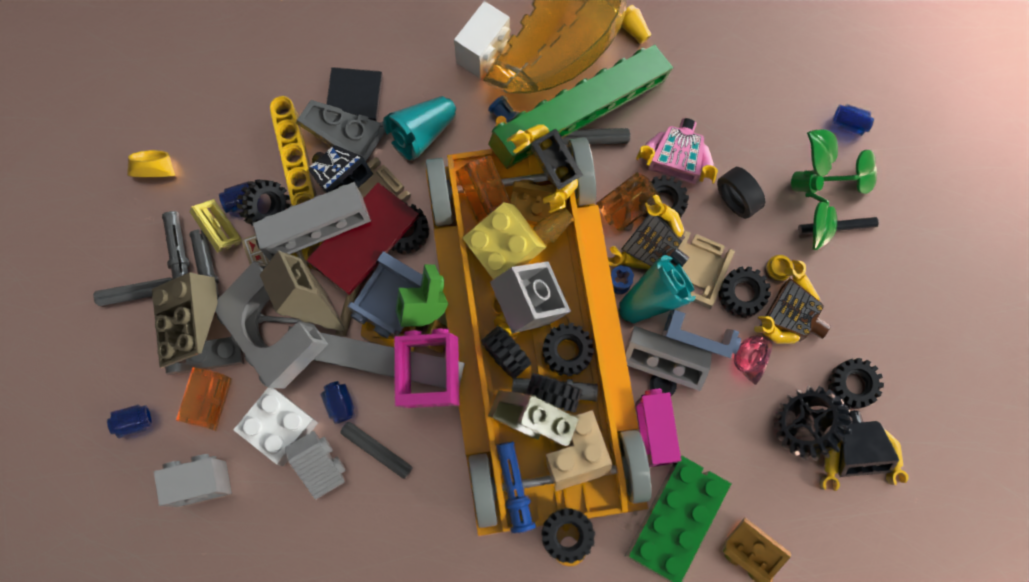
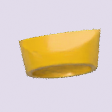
(150, 164)

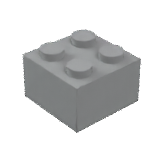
(530, 296)
(192, 481)

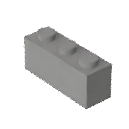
(668, 358)

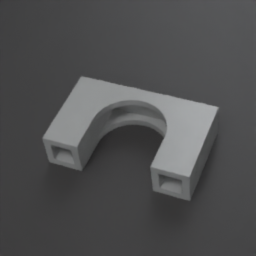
(240, 311)

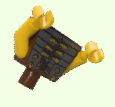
(794, 310)

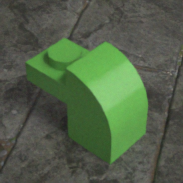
(422, 304)

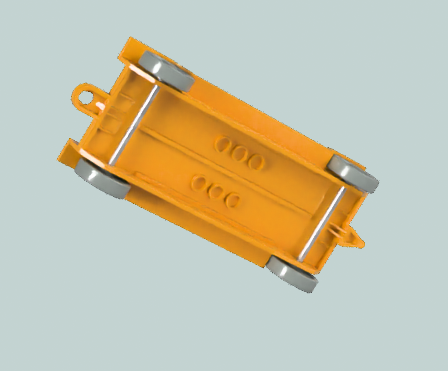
(586, 282)

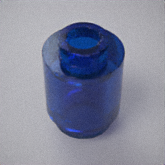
(853, 119)
(229, 198)
(338, 402)
(129, 420)

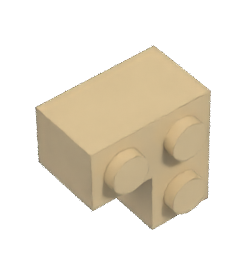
(584, 459)

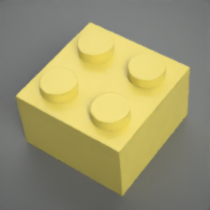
(504, 240)

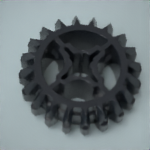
(790, 428)

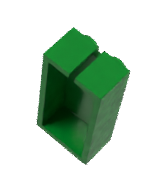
(678, 520)

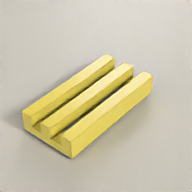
(211, 226)

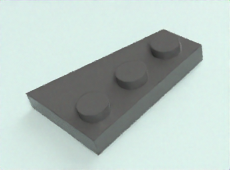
(341, 128)

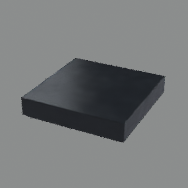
(355, 91)

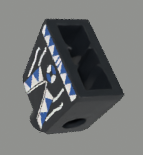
(339, 168)

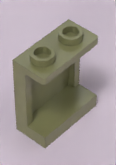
(533, 417)

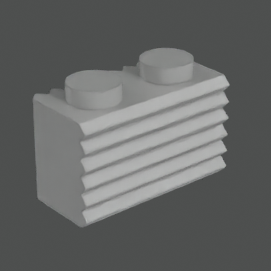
(315, 465)

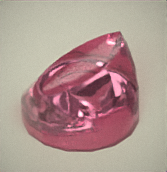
(753, 357)

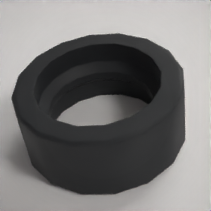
(741, 192)

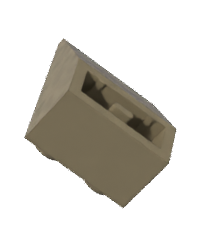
(297, 292)
(183, 316)

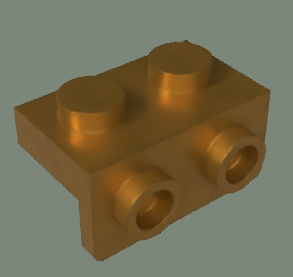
(529, 200)
(755, 552)

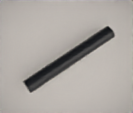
(843, 225)

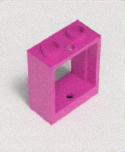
(403, 346)
(658, 428)

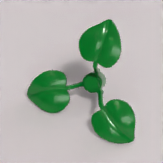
(824, 153)

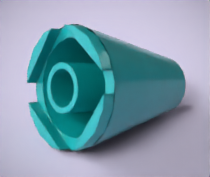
(419, 125)
(657, 292)

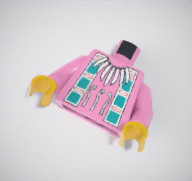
(679, 154)

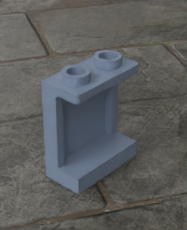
(379, 296)
(672, 329)

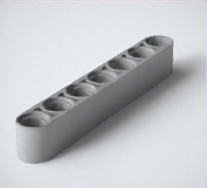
(381, 360)

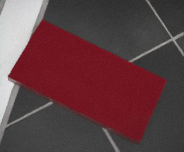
(354, 253)

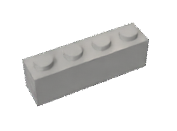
(312, 221)

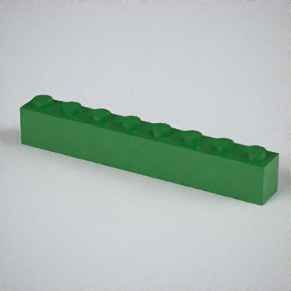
(585, 101)

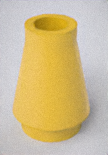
(635, 24)

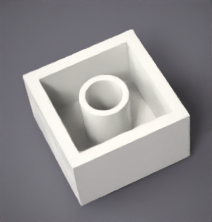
(482, 39)
(274, 425)

